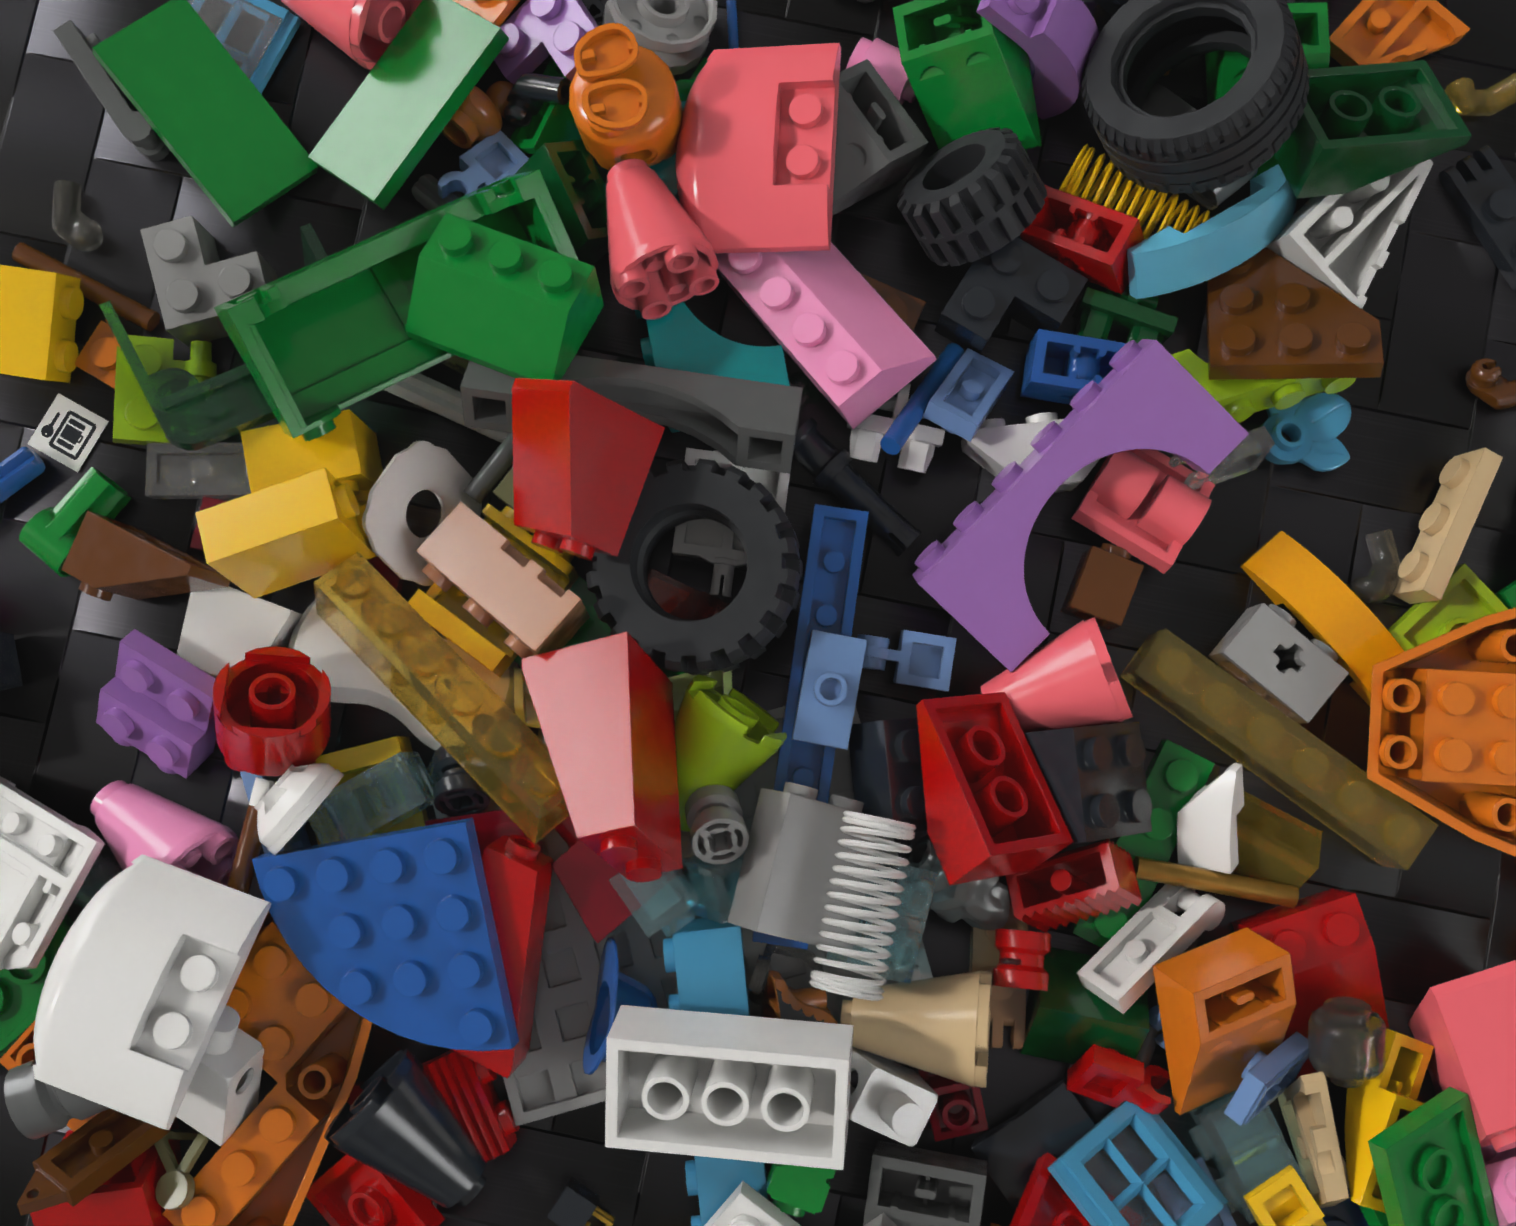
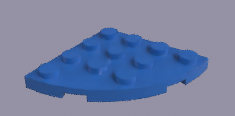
(399, 931)

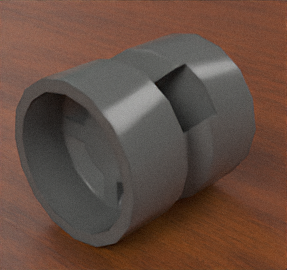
(40, 1107)

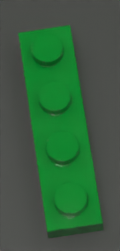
(1171, 783)

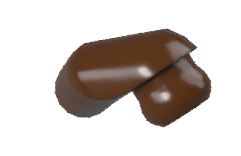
(1490, 386)

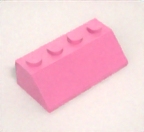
(829, 325)

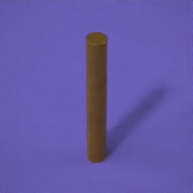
(1216, 882)

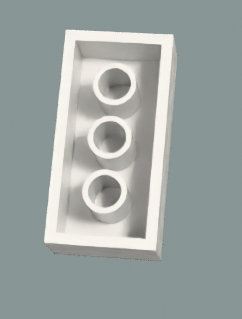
(728, 1086)

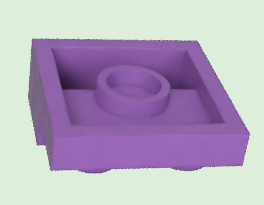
(159, 705)

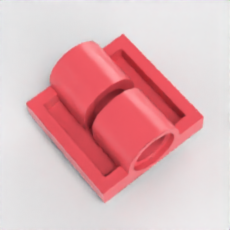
(1144, 506)

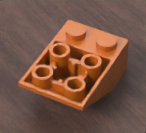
(1220, 1011)

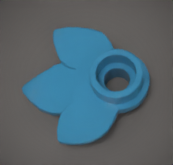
(1313, 432)

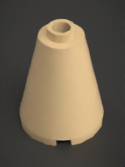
(929, 1025)

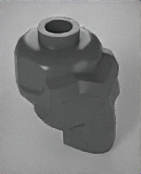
(979, 903)

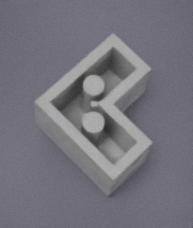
(194, 280)

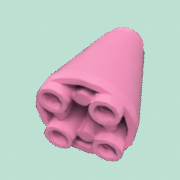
(152, 825)

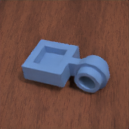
(920, 660)

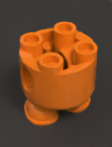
(623, 98)

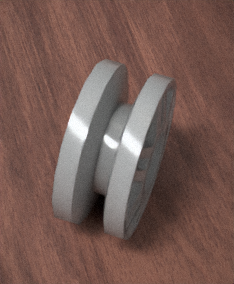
(670, 28)

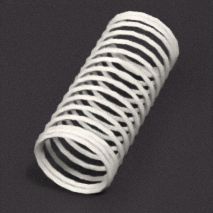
(885, 827)

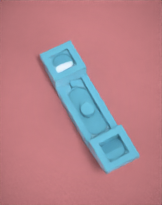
(1181, 260)

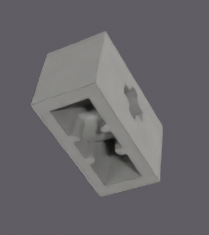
(1250, 658)

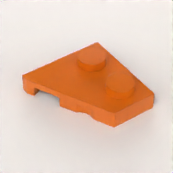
(1394, 32)

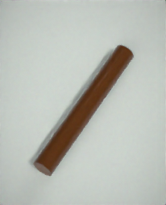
(91, 289)

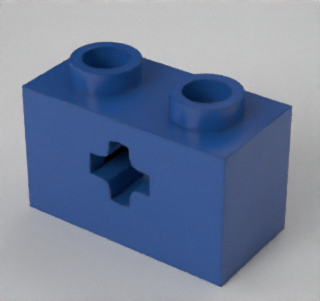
(1063, 364)

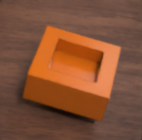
(99, 355)

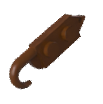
(87, 1159)

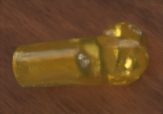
(1482, 101)

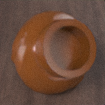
(479, 115)

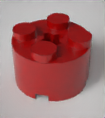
(271, 711)

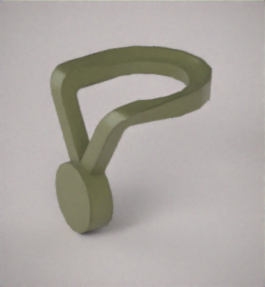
(177, 1186)

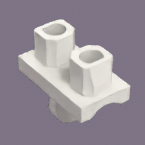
(917, 450)

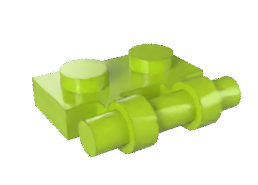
(132, 416)

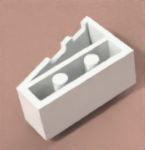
(1348, 234)

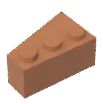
(501, 584)

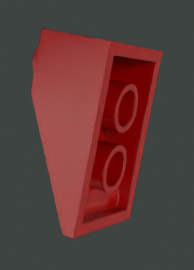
(984, 790)
(1328, 953)

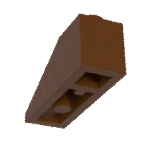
(131, 563)

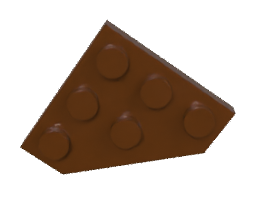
(1286, 325)

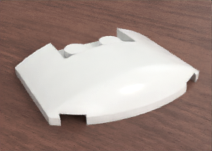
(40, 874)
(143, 988)

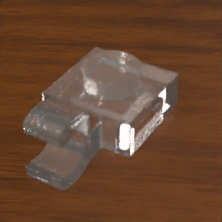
(1241, 460)

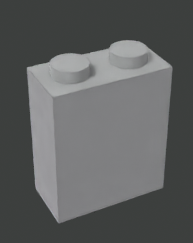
(791, 865)

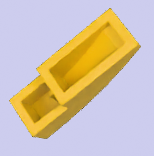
(1377, 1107)

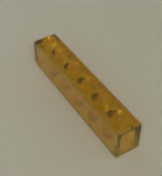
(443, 694)
(1278, 750)

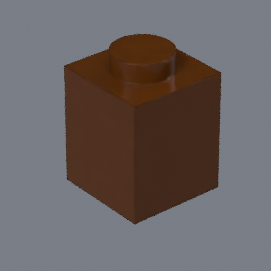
(1103, 586)

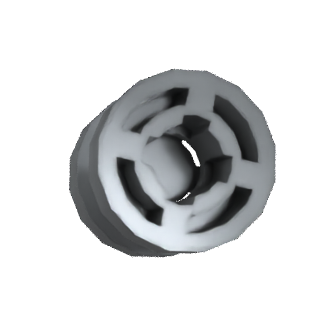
(716, 824)

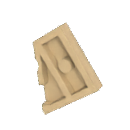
(1315, 1139)

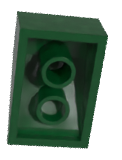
(1368, 126)

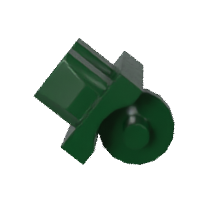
(1122, 313)

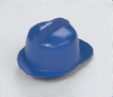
(612, 991)

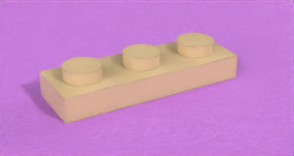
(1446, 526)

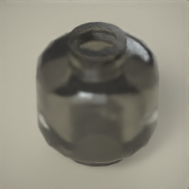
(1347, 1041)

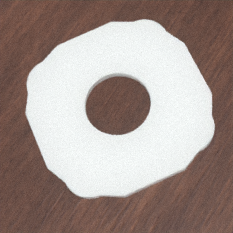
(384, 519)

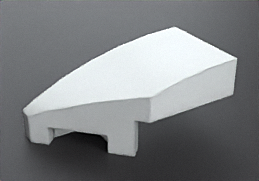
(1209, 824)

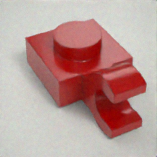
(1116, 1078)

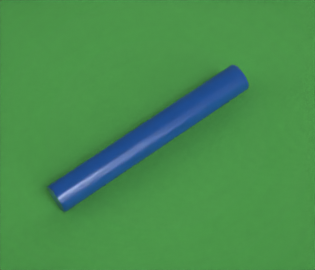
(915, 407)

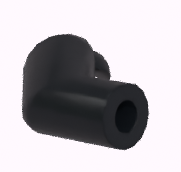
(530, 94)

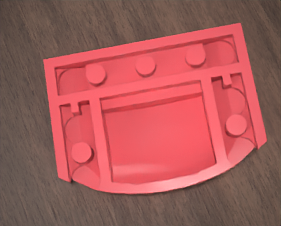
(762, 148)

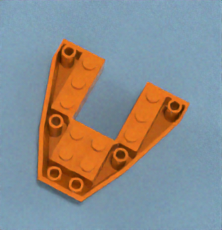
(1449, 728)
(313, 1054)

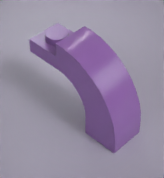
(1057, 41)

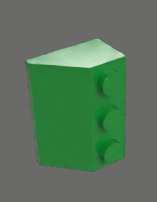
(501, 300)

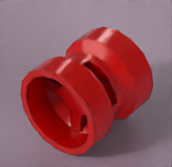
(1021, 959)

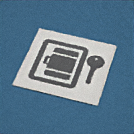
(68, 432)

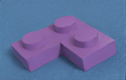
(543, 30)

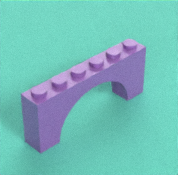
(1138, 405)

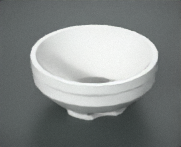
(293, 802)

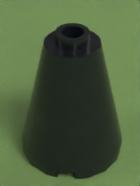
(410, 1134)

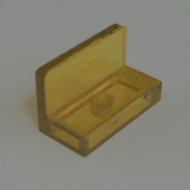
(1275, 844)

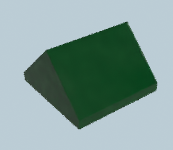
(1071, 1018)

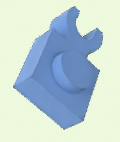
(483, 165)

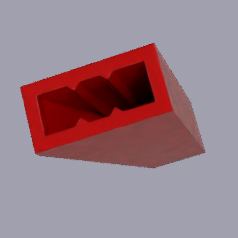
(519, 896)

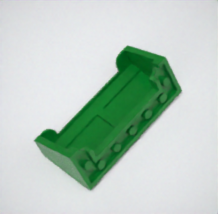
(341, 322)

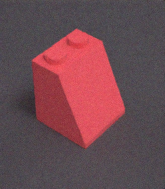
(1475, 1046)

